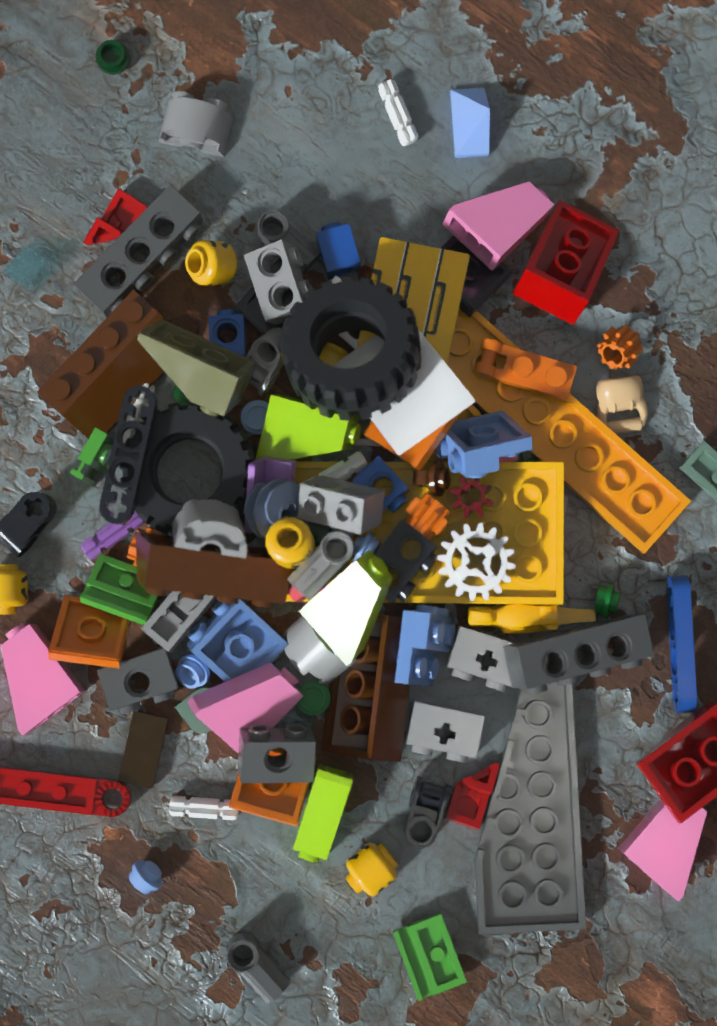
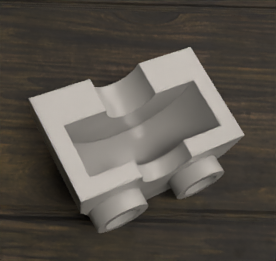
(196, 124)
(210, 522)
(311, 653)

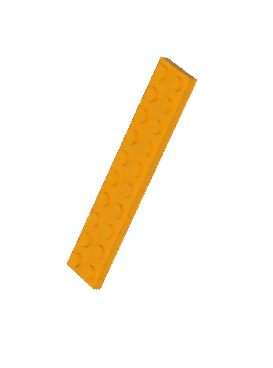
(595, 459)

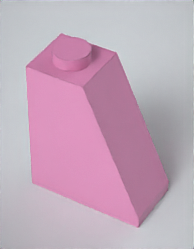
(498, 221)
(35, 683)
(247, 700)
(665, 847)

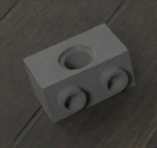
(118, 682)
(292, 766)

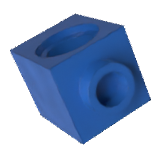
(338, 250)
(229, 319)
(379, 470)

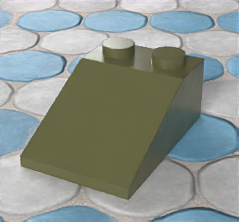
(200, 368)

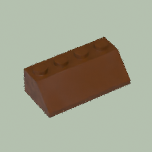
(105, 366)
(208, 572)
(366, 703)

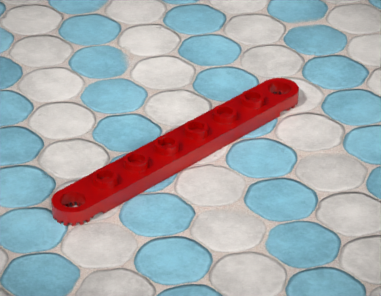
(60, 792)

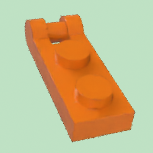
(526, 370)

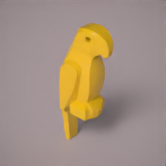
(526, 617)

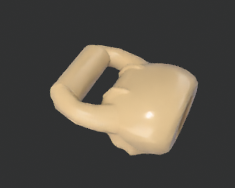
(619, 395)

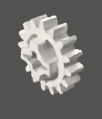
(489, 551)

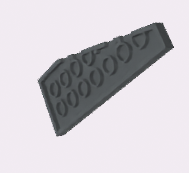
(532, 830)

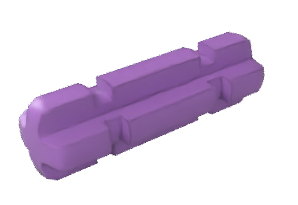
(109, 536)

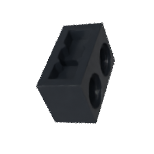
(392, 556)

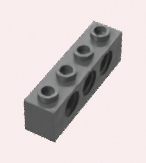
(167, 208)
(527, 657)

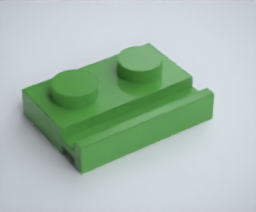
(94, 456)
(116, 590)
(429, 956)

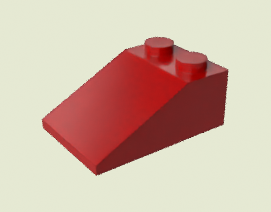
(566, 262)
(685, 764)

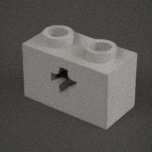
(464, 654)
(465, 726)

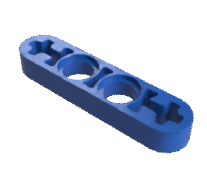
(681, 644)

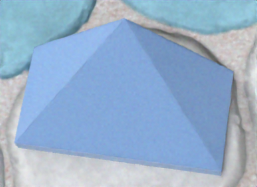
(470, 122)

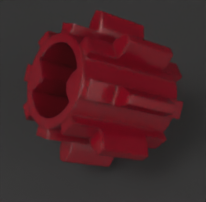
(466, 488)

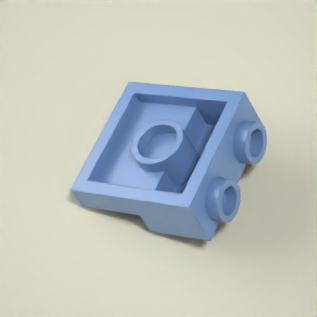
(479, 441)
(421, 636)
(234, 640)

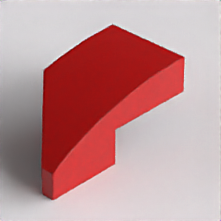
(116, 219)
(471, 797)

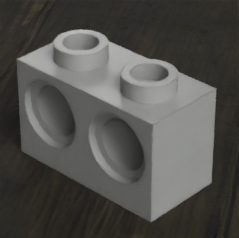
(272, 286)
(340, 504)
(175, 619)

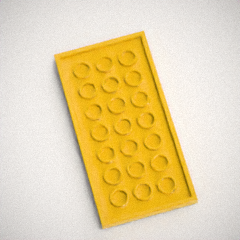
(525, 510)

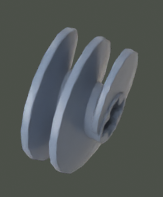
(270, 503)

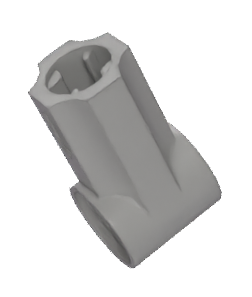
(320, 567)

